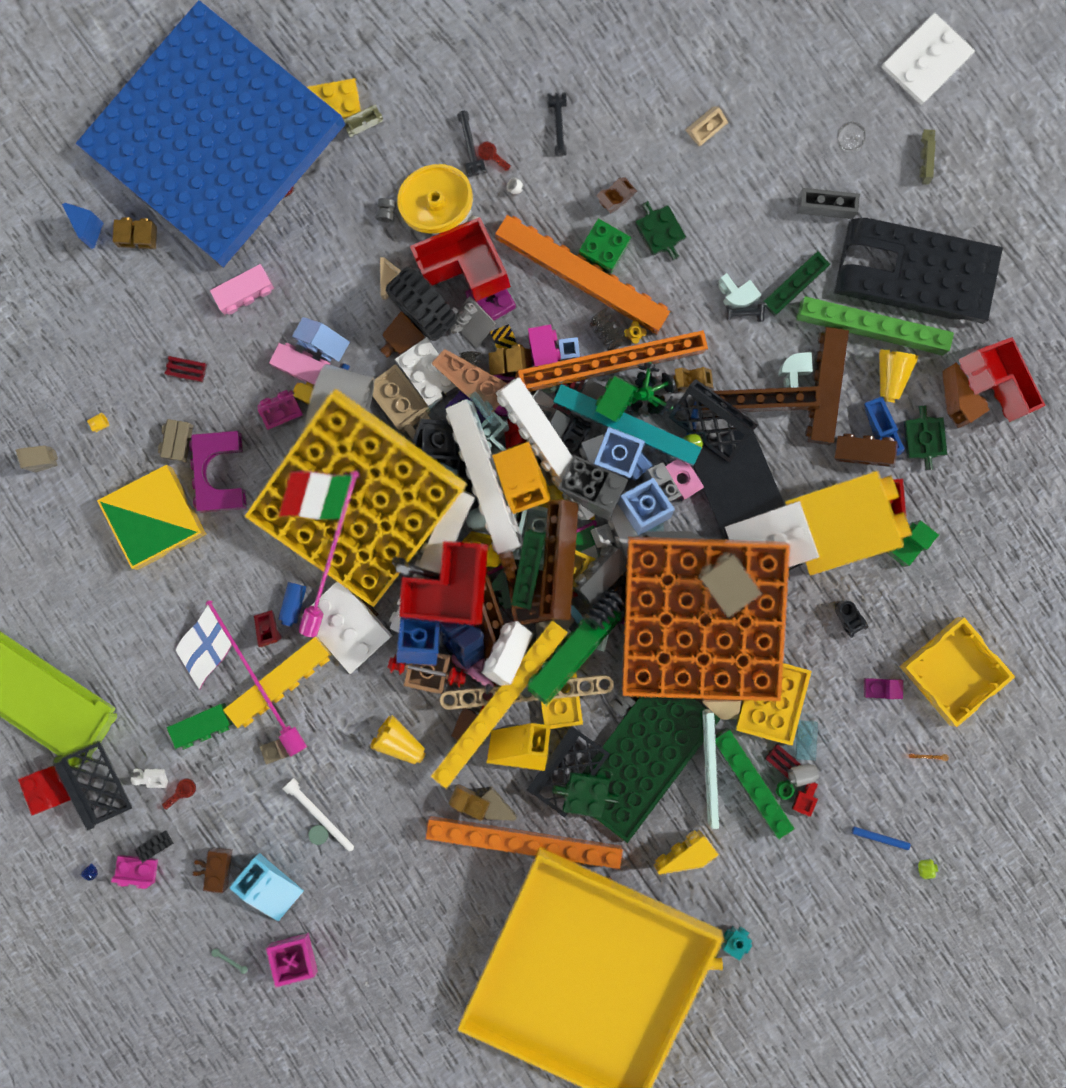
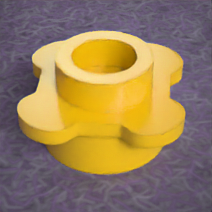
(635, 337)

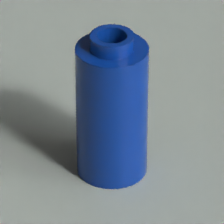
(292, 604)

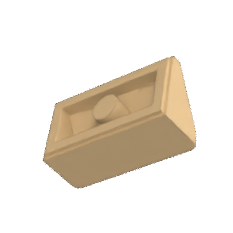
(707, 125)

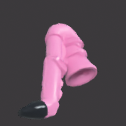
(475, 671)

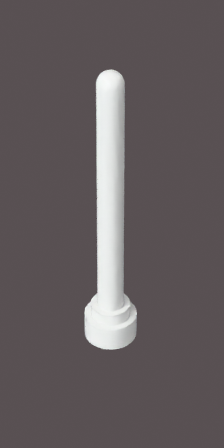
(293, 789)

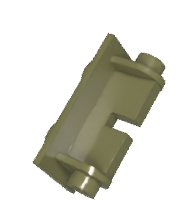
(363, 120)

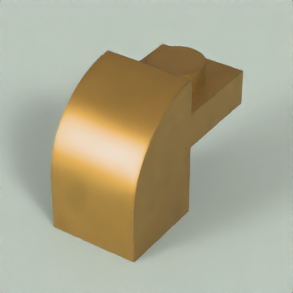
(684, 377)
(468, 802)

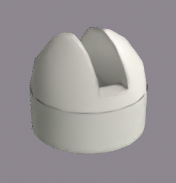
(514, 186)

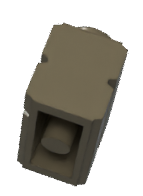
(175, 440)

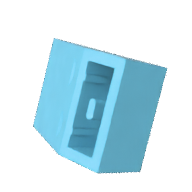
(266, 888)

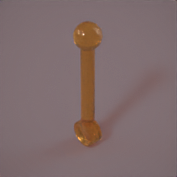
(944, 757)

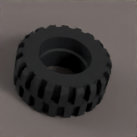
(421, 303)

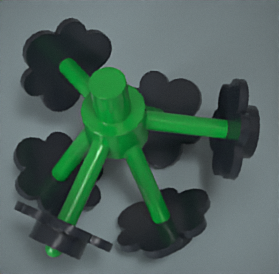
(646, 391)

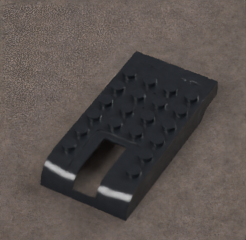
(931, 271)

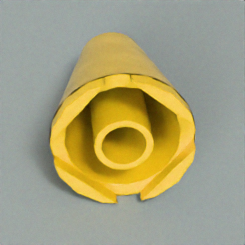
(894, 372)
(397, 742)

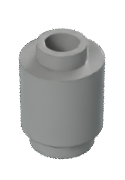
(803, 774)

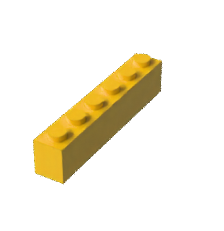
(278, 682)

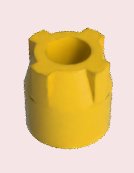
(98, 422)

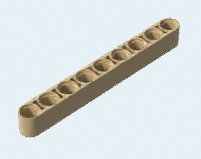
(479, 701)

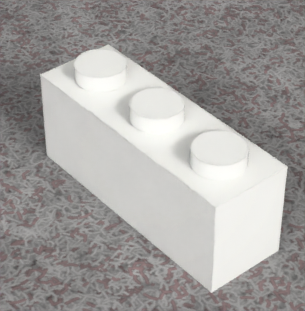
(507, 653)

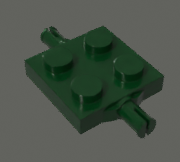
(660, 230)
(925, 438)
(585, 794)

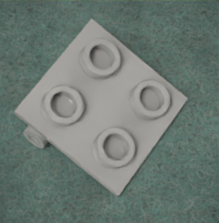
(473, 322)

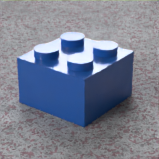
(418, 641)

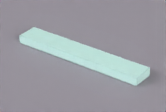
(710, 768)

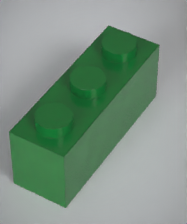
(199, 727)

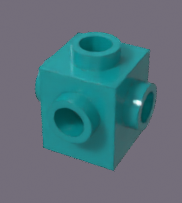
(736, 942)

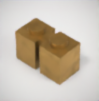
(129, 233)
(508, 361)

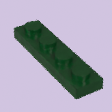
(796, 283)
(528, 569)

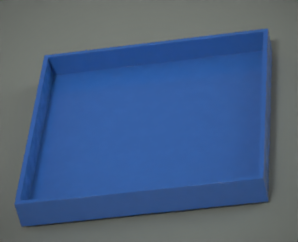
(211, 133)

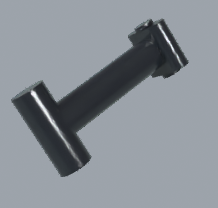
(759, 312)

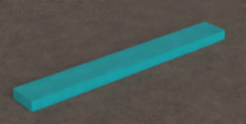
(629, 425)

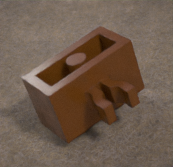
(217, 869)

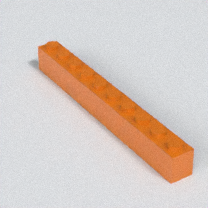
(582, 274)
(613, 361)
(523, 841)

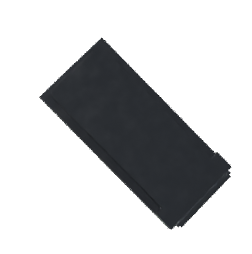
(739, 487)

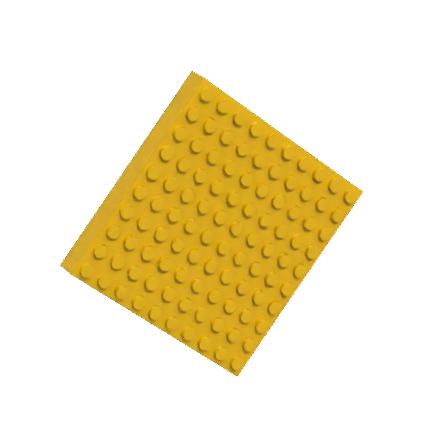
(589, 977)

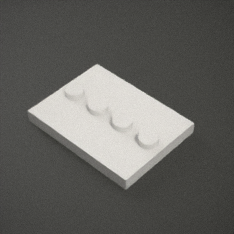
(928, 59)
(782, 524)
(349, 627)

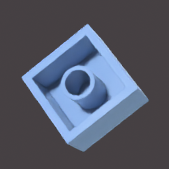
(619, 452)
(646, 506)

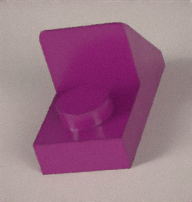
(883, 688)

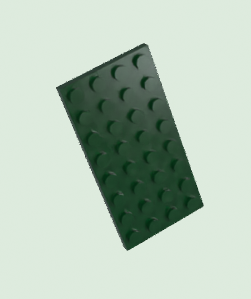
(647, 757)

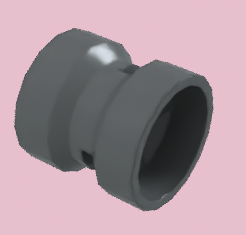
(385, 210)
(625, 700)

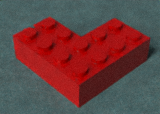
(466, 252)
(1004, 370)
(457, 594)

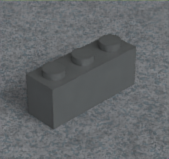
(828, 203)
(600, 575)

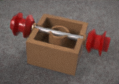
(429, 677)

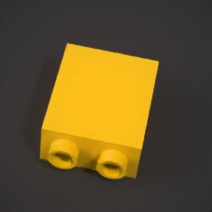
(853, 521)

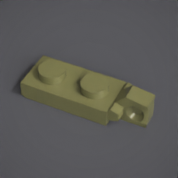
(928, 155)

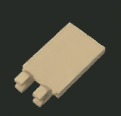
(400, 400)

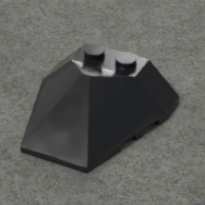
(437, 441)

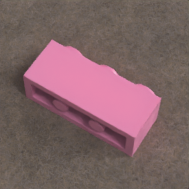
(242, 290)
(297, 364)

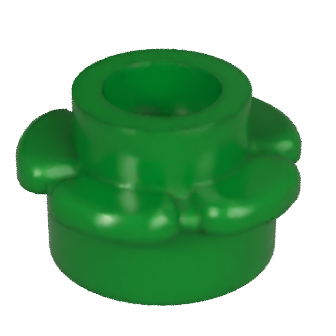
(785, 795)

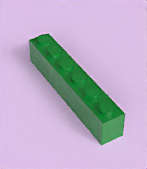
(568, 659)
(753, 784)

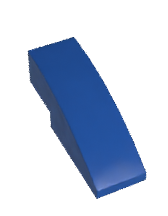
(882, 422)

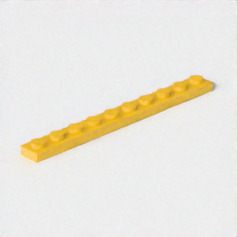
(498, 705)

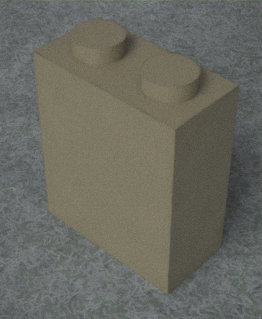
(729, 583)

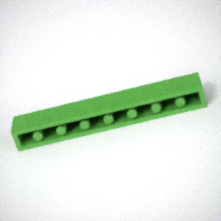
(875, 326)

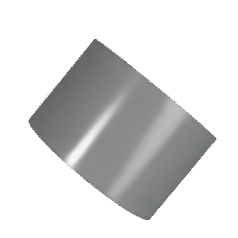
(352, 384)

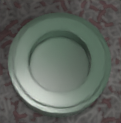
(318, 834)

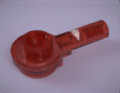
(487, 152)
(185, 789)

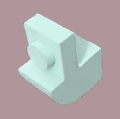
(738, 297)
(795, 365)

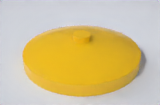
(435, 198)

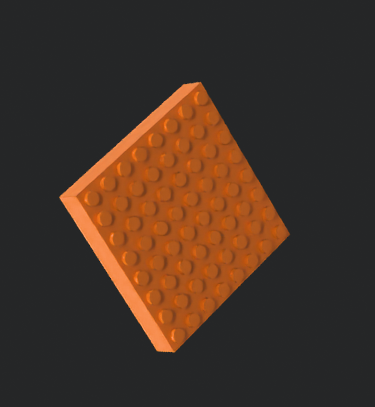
(680, 635)

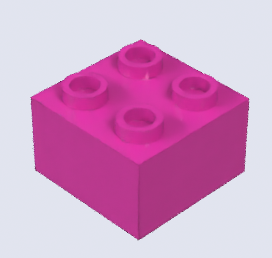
(542, 345)
(292, 960)

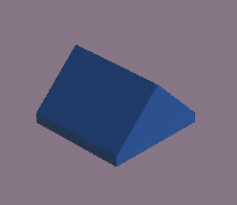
(85, 224)

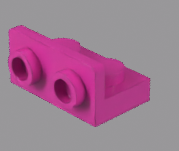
(279, 409)
(134, 872)

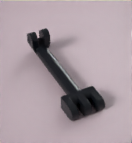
(558, 104)
(463, 117)
(403, 567)

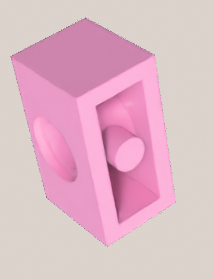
(692, 483)

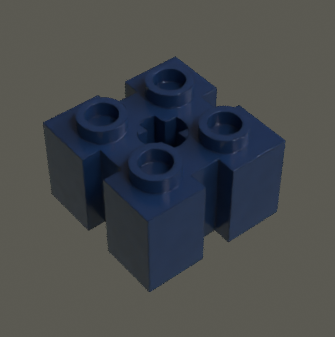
(463, 642)

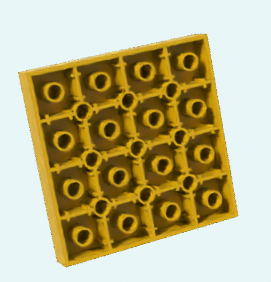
(390, 508)

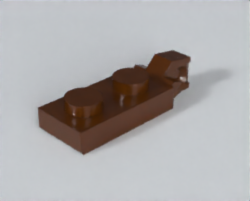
(510, 568)

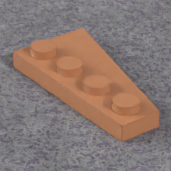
(469, 377)

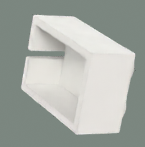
(423, 375)

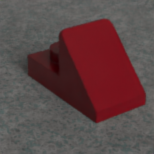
(266, 629)

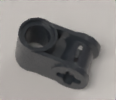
(576, 433)
(853, 620)

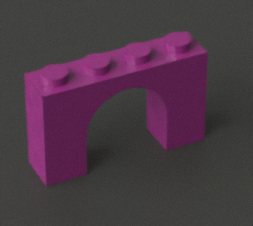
(204, 449)

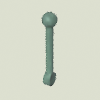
(216, 952)

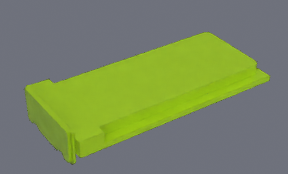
(49, 703)

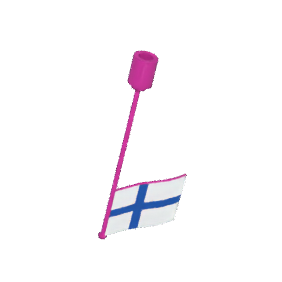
(206, 648)

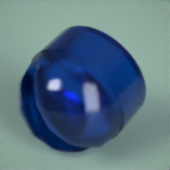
(89, 872)

